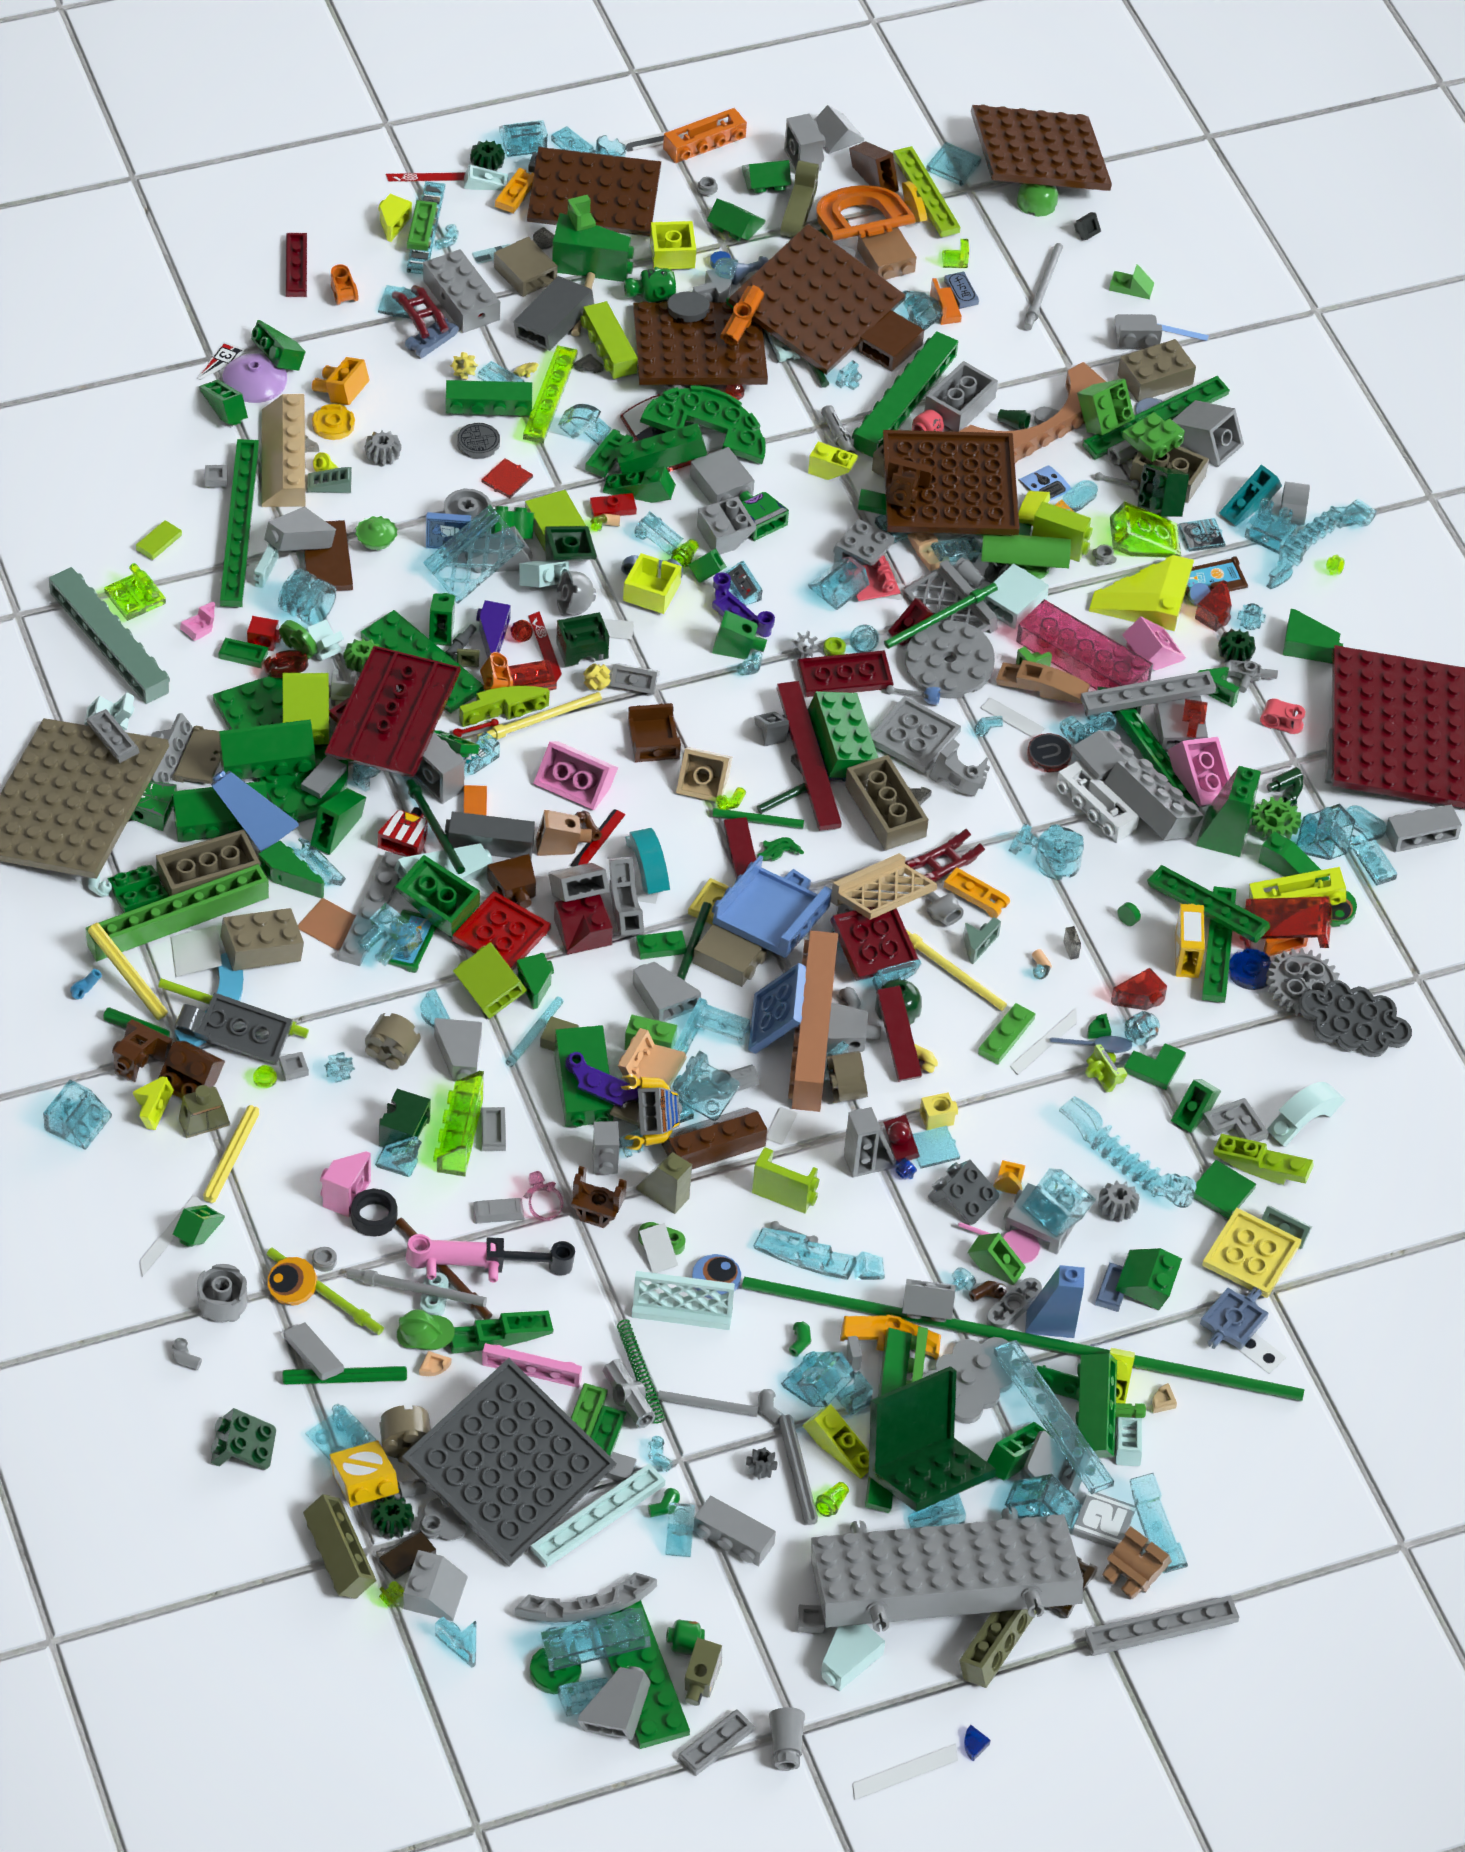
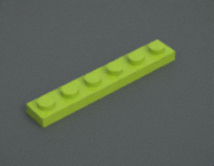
(933, 201)

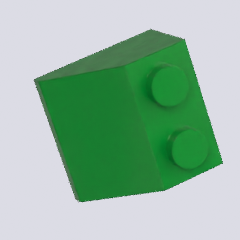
(766, 175)
(734, 220)
(1149, 1275)

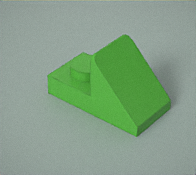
(1135, 285)

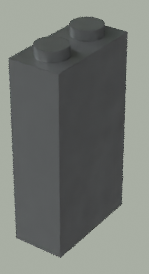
(553, 313)
(497, 834)

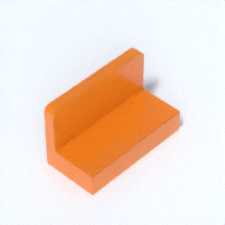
(947, 303)

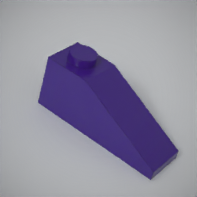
(493, 625)

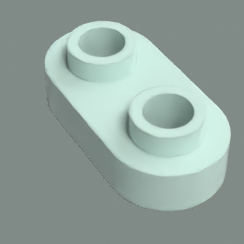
(439, 1307)

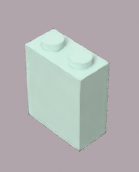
(1016, 595)

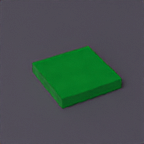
(1223, 1189)

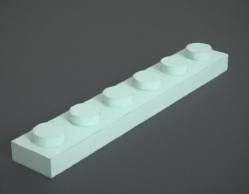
(598, 1515)

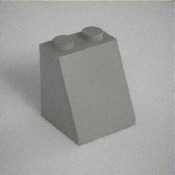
(1210, 431)

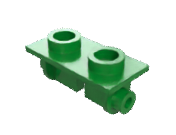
(1060, 1382)

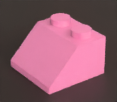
(1152, 643)
(344, 1181)

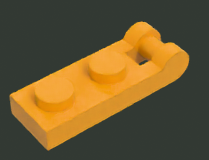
(515, 191)
(976, 892)

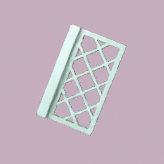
(686, 1310)

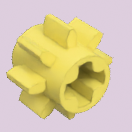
(464, 365)
(597, 677)

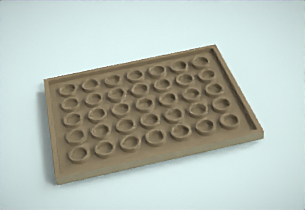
(72, 798)

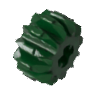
(487, 155)
(1236, 646)
(392, 1516)

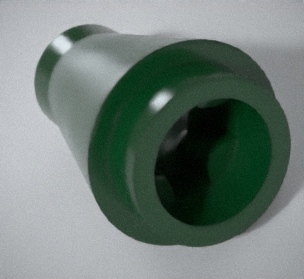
(1015, 418)

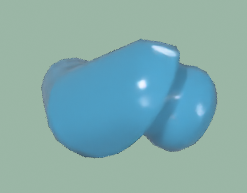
(84, 985)

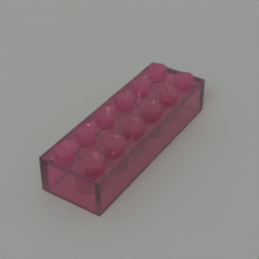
(1081, 648)

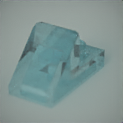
(400, 1157)
(680, 1529)
(459, 1642)

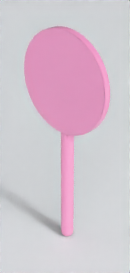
(1021, 1242)

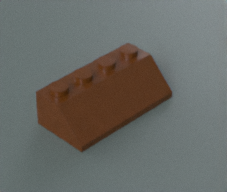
(719, 1139)

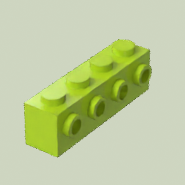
(609, 340)

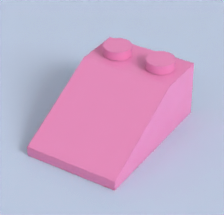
(1200, 768)

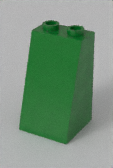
(591, 250)
(1230, 814)
(578, 1106)

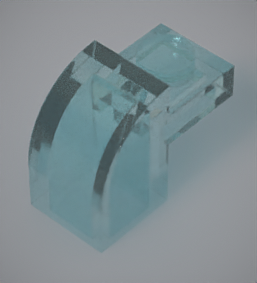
(584, 419)

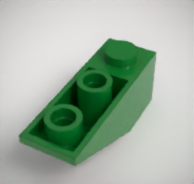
(278, 347)
(646, 485)
(286, 869)

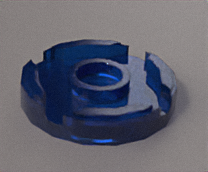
(1249, 969)

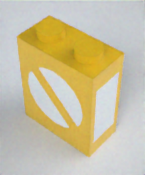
(1189, 941)
(364, 1473)

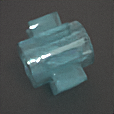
(1251, 616)
(339, 1067)

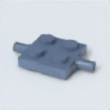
(1234, 1318)

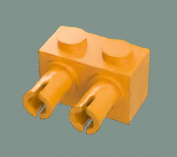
(343, 381)

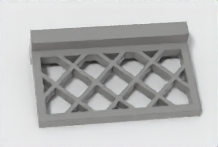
(958, 586)

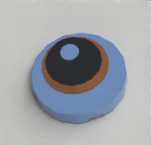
(717, 1268)

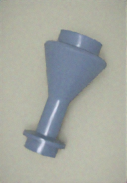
(743, 269)

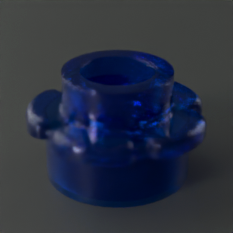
(905, 1169)

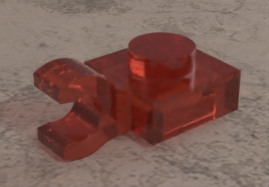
(1195, 714)

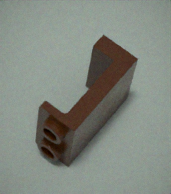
(653, 732)

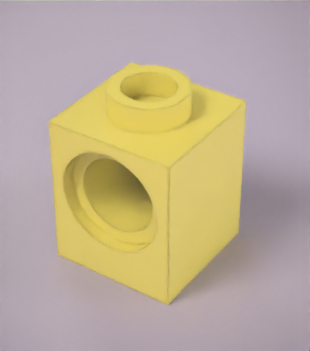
(938, 1111)

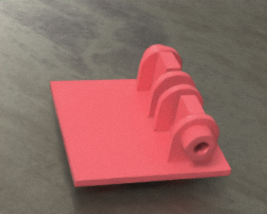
(881, 581)

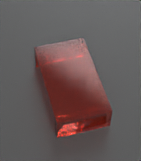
(1293, 918)

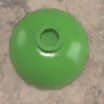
(1037, 199)

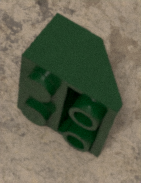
(1163, 490)

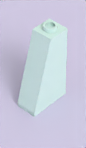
(473, 858)

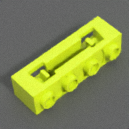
(1303, 886)

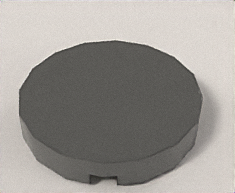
(688, 306)

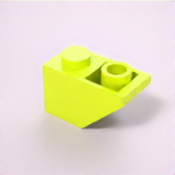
(830, 461)
(1124, 1369)

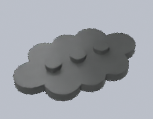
(1355, 1018)

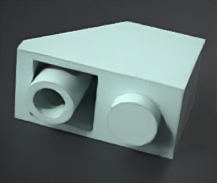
(542, 572)

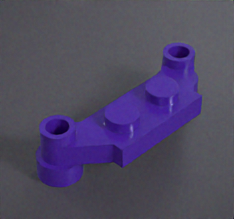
(727, 601)
(599, 1083)

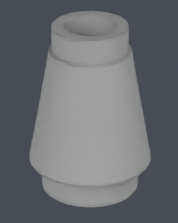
(969, 572)

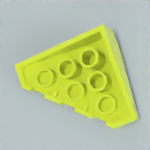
(1152, 593)

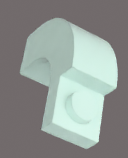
(1303, 1107)

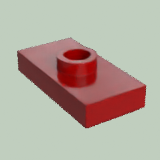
(614, 504)

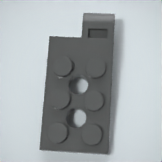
(218, 1022)

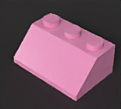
(575, 775)

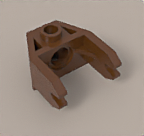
(588, 1196)

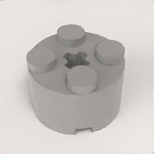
(222, 1293)

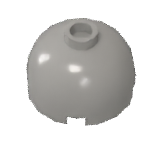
(576, 593)

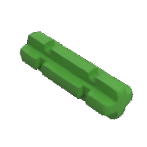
(1128, 1410)

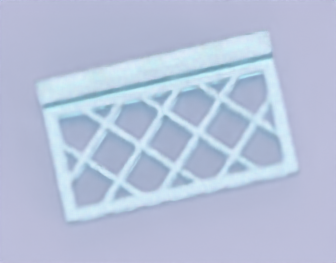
(461, 541)

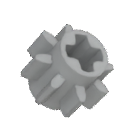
(801, 638)

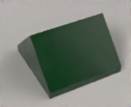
(569, 543)

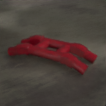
(416, 316)
(947, 849)

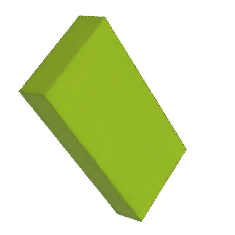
(158, 540)

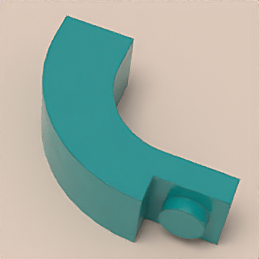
(650, 860)

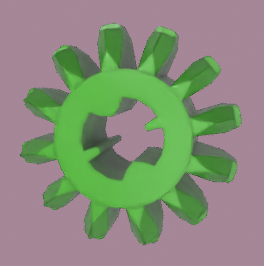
(357, 654)

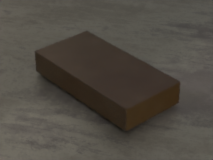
(402, 1557)

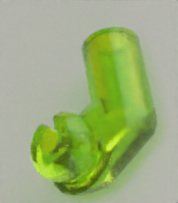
(731, 802)

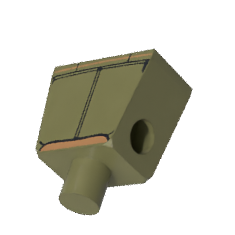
(202, 1112)

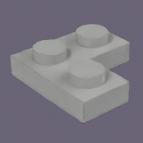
(1237, 1116)

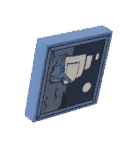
(442, 527)

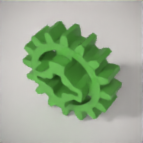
(1276, 817)

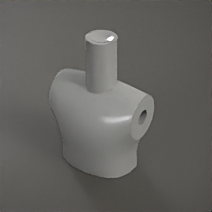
(945, 908)

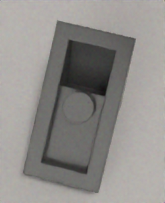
(773, 727)

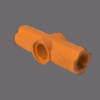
(746, 306)

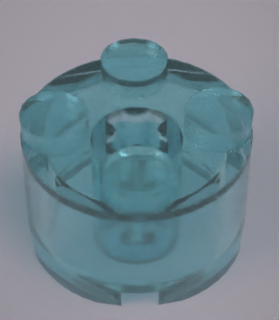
(1059, 852)

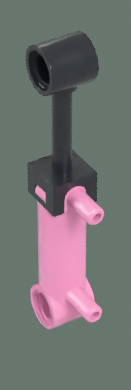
(490, 1254)

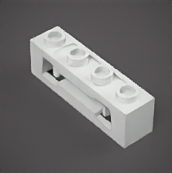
(1097, 801)

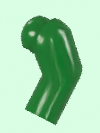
(803, 1340)
(662, 1508)

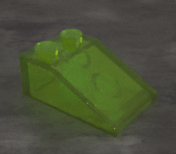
(1143, 533)

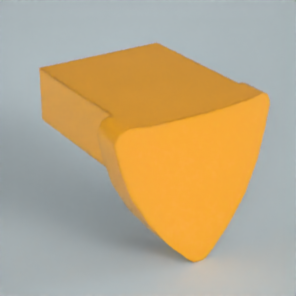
(1009, 1177)

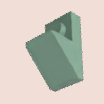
(977, 940)

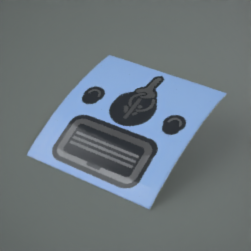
(1046, 480)

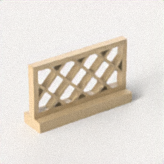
(877, 878)

